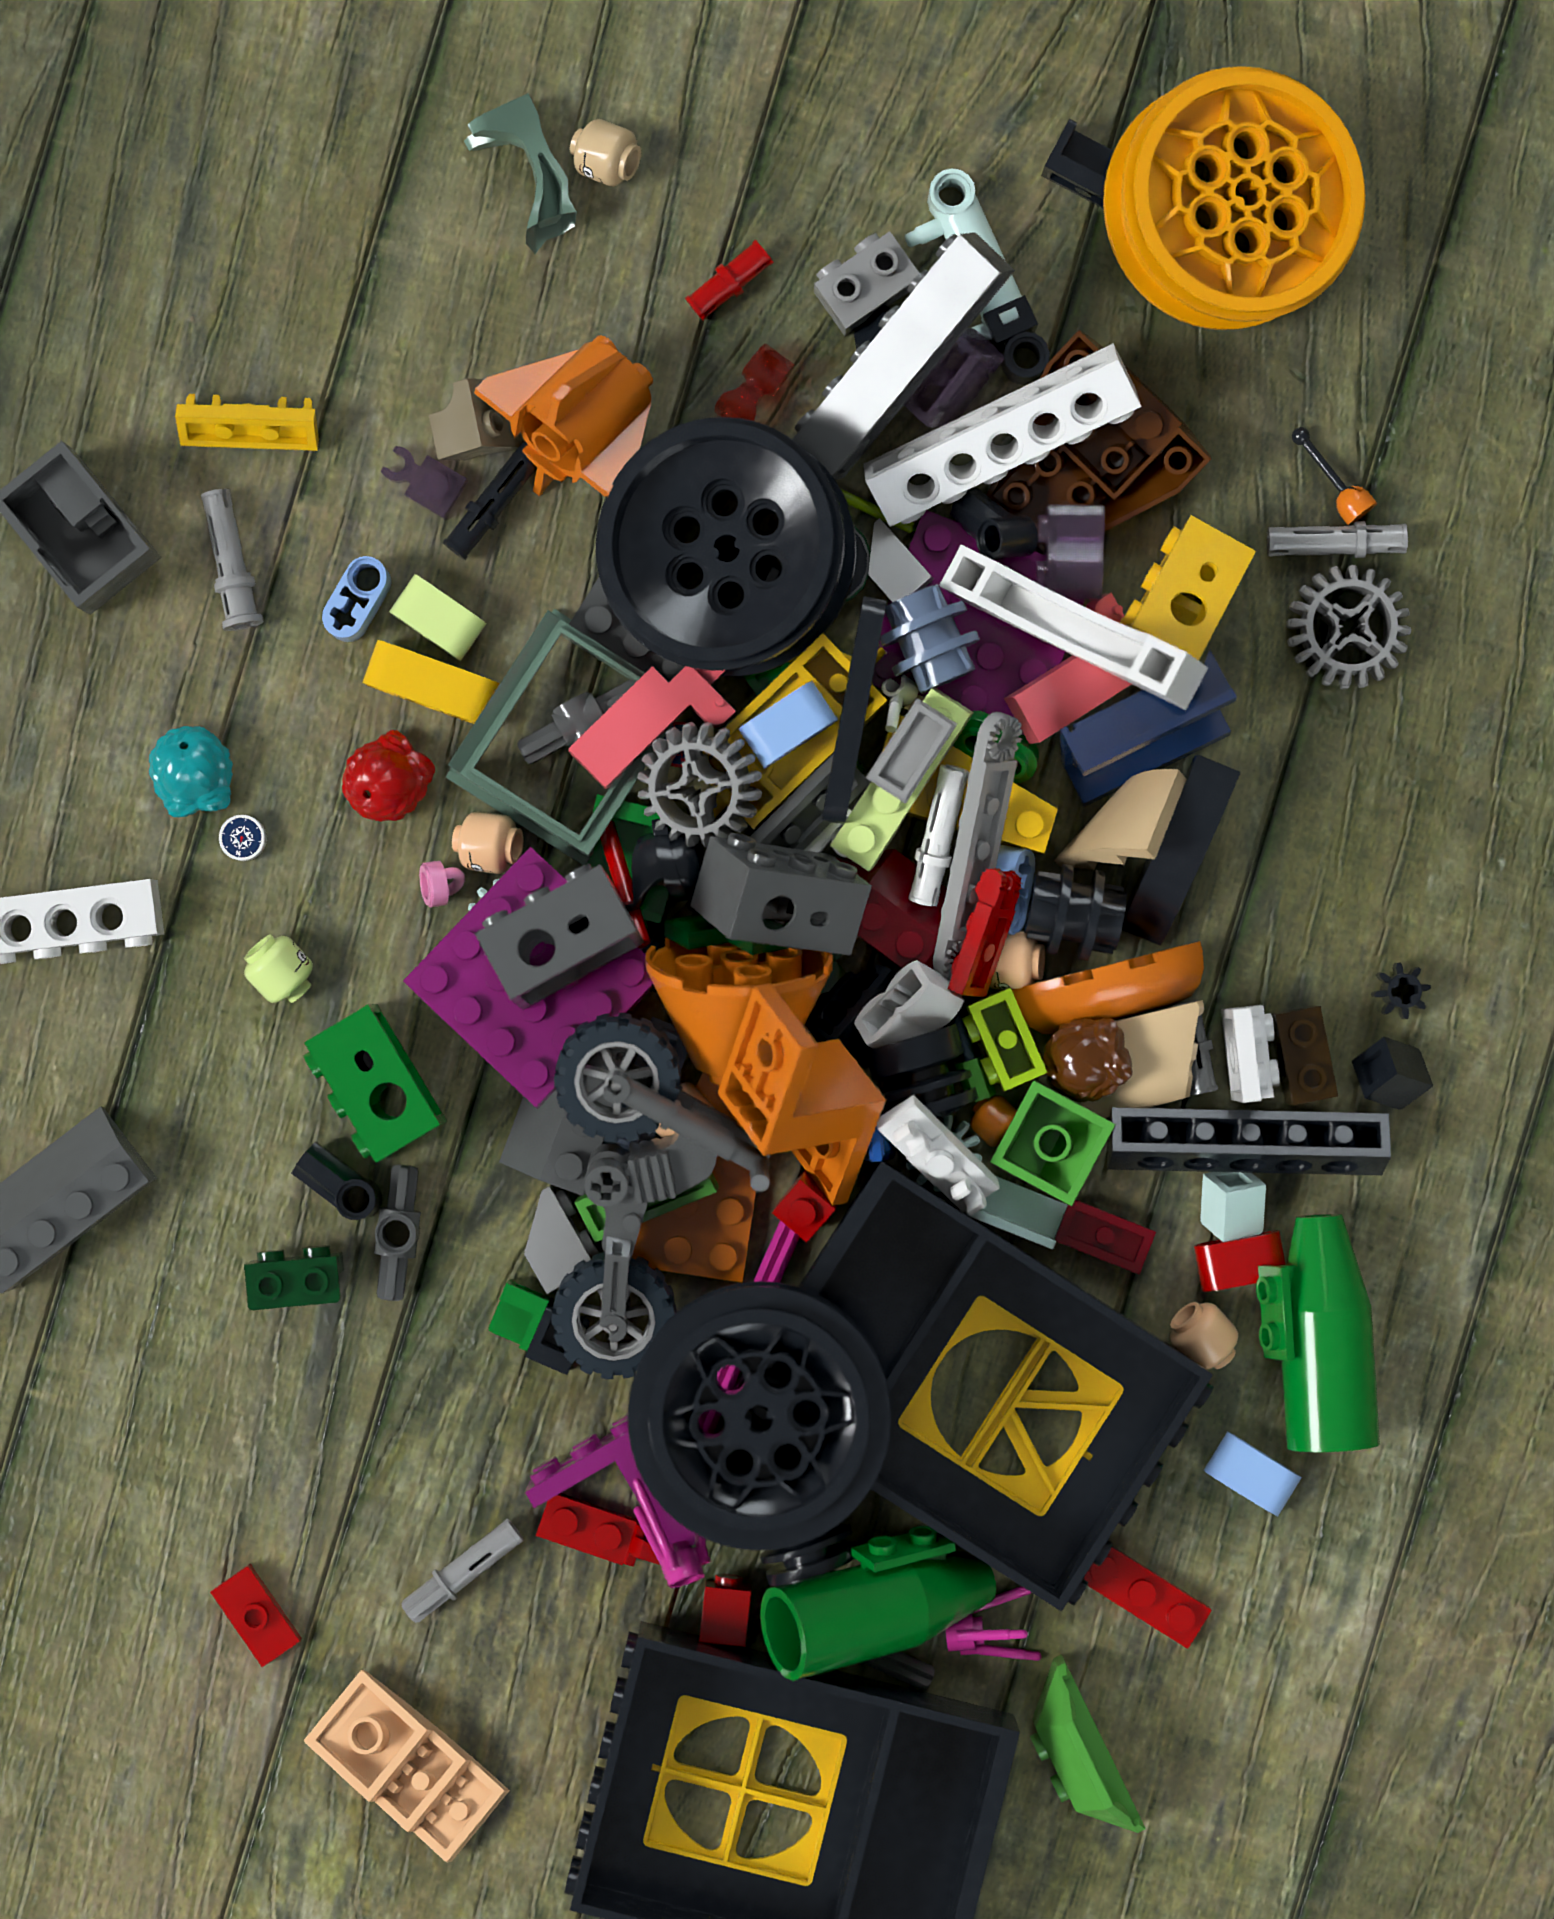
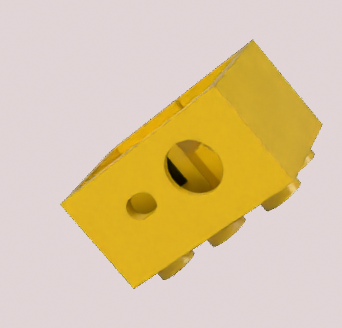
(1190, 586)

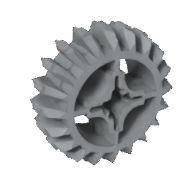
(1362, 641)
(698, 765)

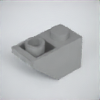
(555, 1241)

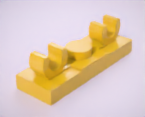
(247, 425)

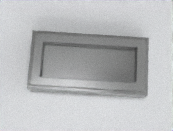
(911, 750)

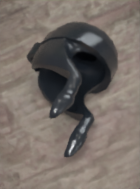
(665, 864)

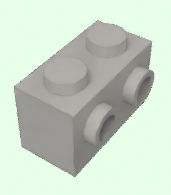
(865, 282)

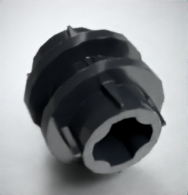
(1075, 912)

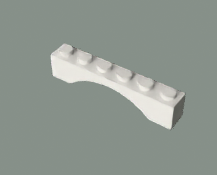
(1074, 628)

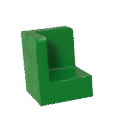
(518, 1313)

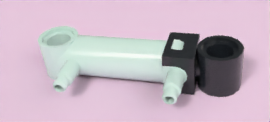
(1008, 316)

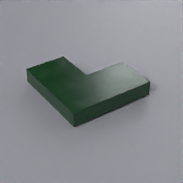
(697, 932)

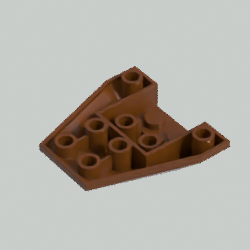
(1115, 467)

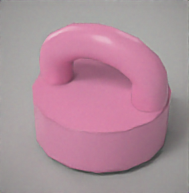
(434, 882)

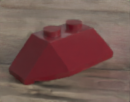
(891, 921)

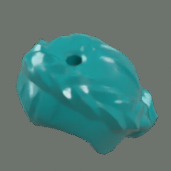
(191, 776)

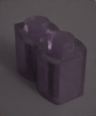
(1072, 551)

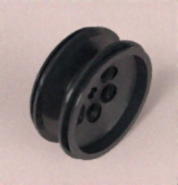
(682, 481)

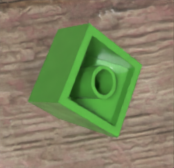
(1053, 1142)

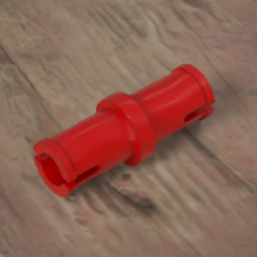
(729, 280)

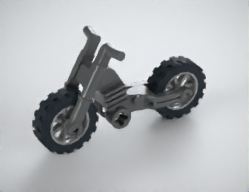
(638, 1177)

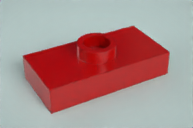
(256, 1615)

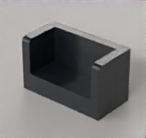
(1079, 164)

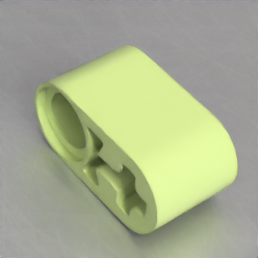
(437, 617)

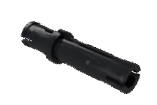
(461, 540)

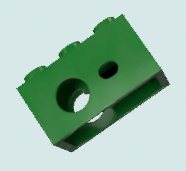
(358, 1062)

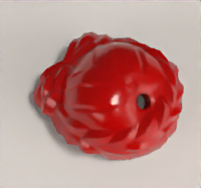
(391, 773)

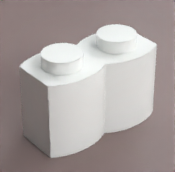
(911, 1006)

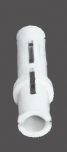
(941, 824)

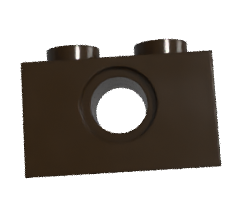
(1303, 1055)

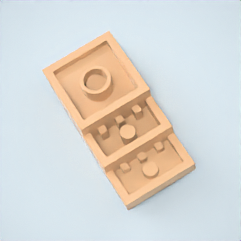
(406, 1765)

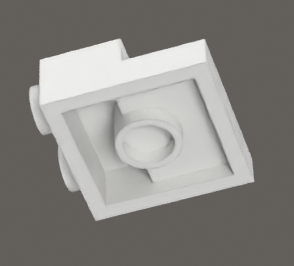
(1247, 1053)

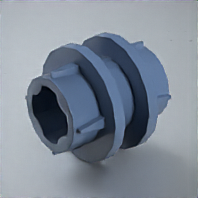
(929, 638)

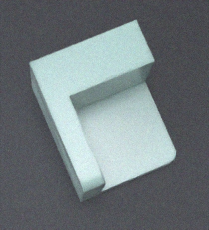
(1232, 1204)

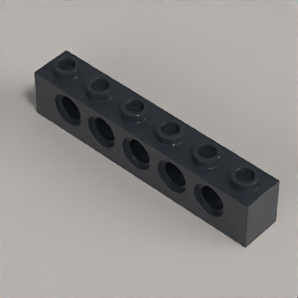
(1249, 1141)

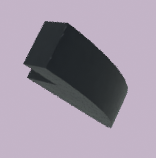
(1190, 831)

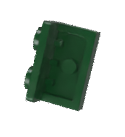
(293, 1281)

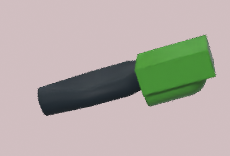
(972, 1061)

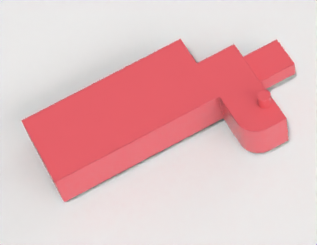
(1066, 689)
(644, 716)

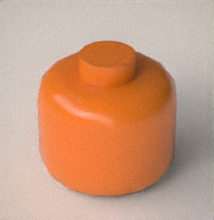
(992, 1119)

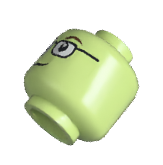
(278, 969)

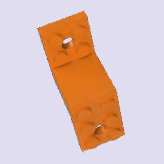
(800, 1095)

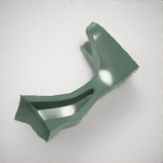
(520, 125)

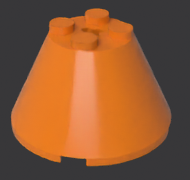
(712, 985)

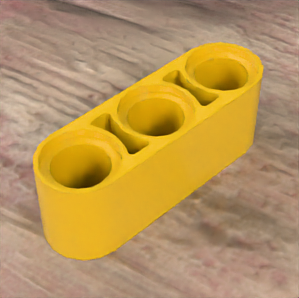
(428, 682)

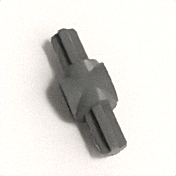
(569, 723)
(395, 1257)

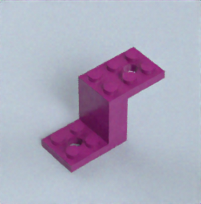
(588, 1458)

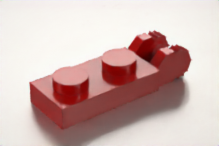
(986, 932)

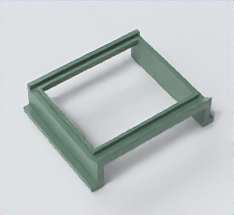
(494, 715)

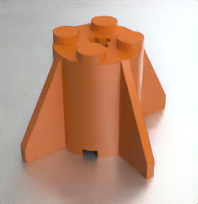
(575, 412)

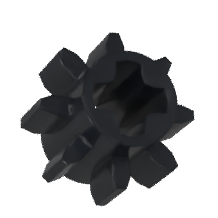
(1392, 981)

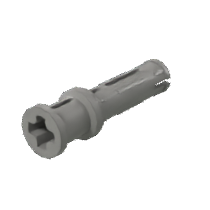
(234, 581)

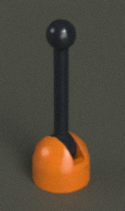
(1352, 501)

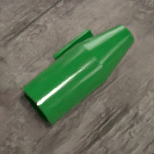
(1322, 1331)
(883, 1606)

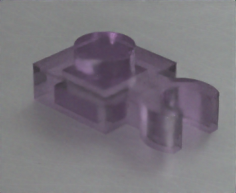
(430, 485)

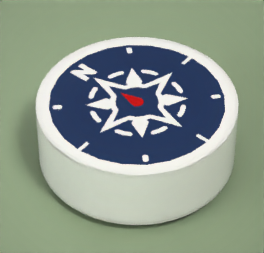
(242, 838)

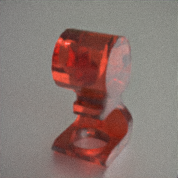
(763, 376)

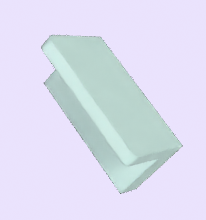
(1023, 1213)

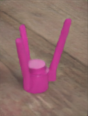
(678, 1560)
(969, 1635)

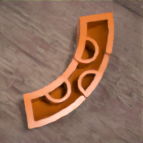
(1113, 989)

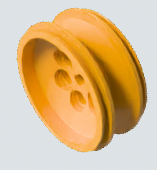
(1156, 193)

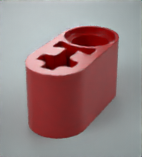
(1237, 1261)

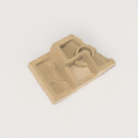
(1129, 822)
(1161, 1058)

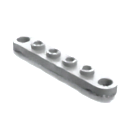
(979, 831)

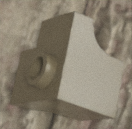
(470, 426)

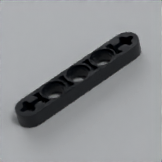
(854, 710)

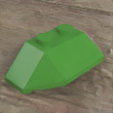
(1079, 1753)

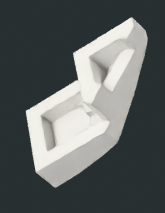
(894, 566)

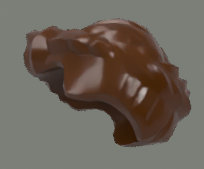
(1087, 1059)

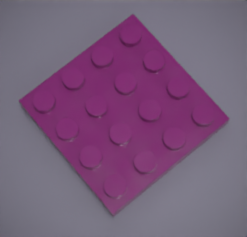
(1004, 654)
(470, 998)

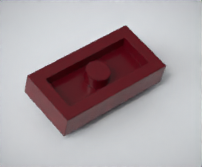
(1105, 1236)

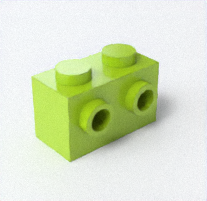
(1005, 1039)

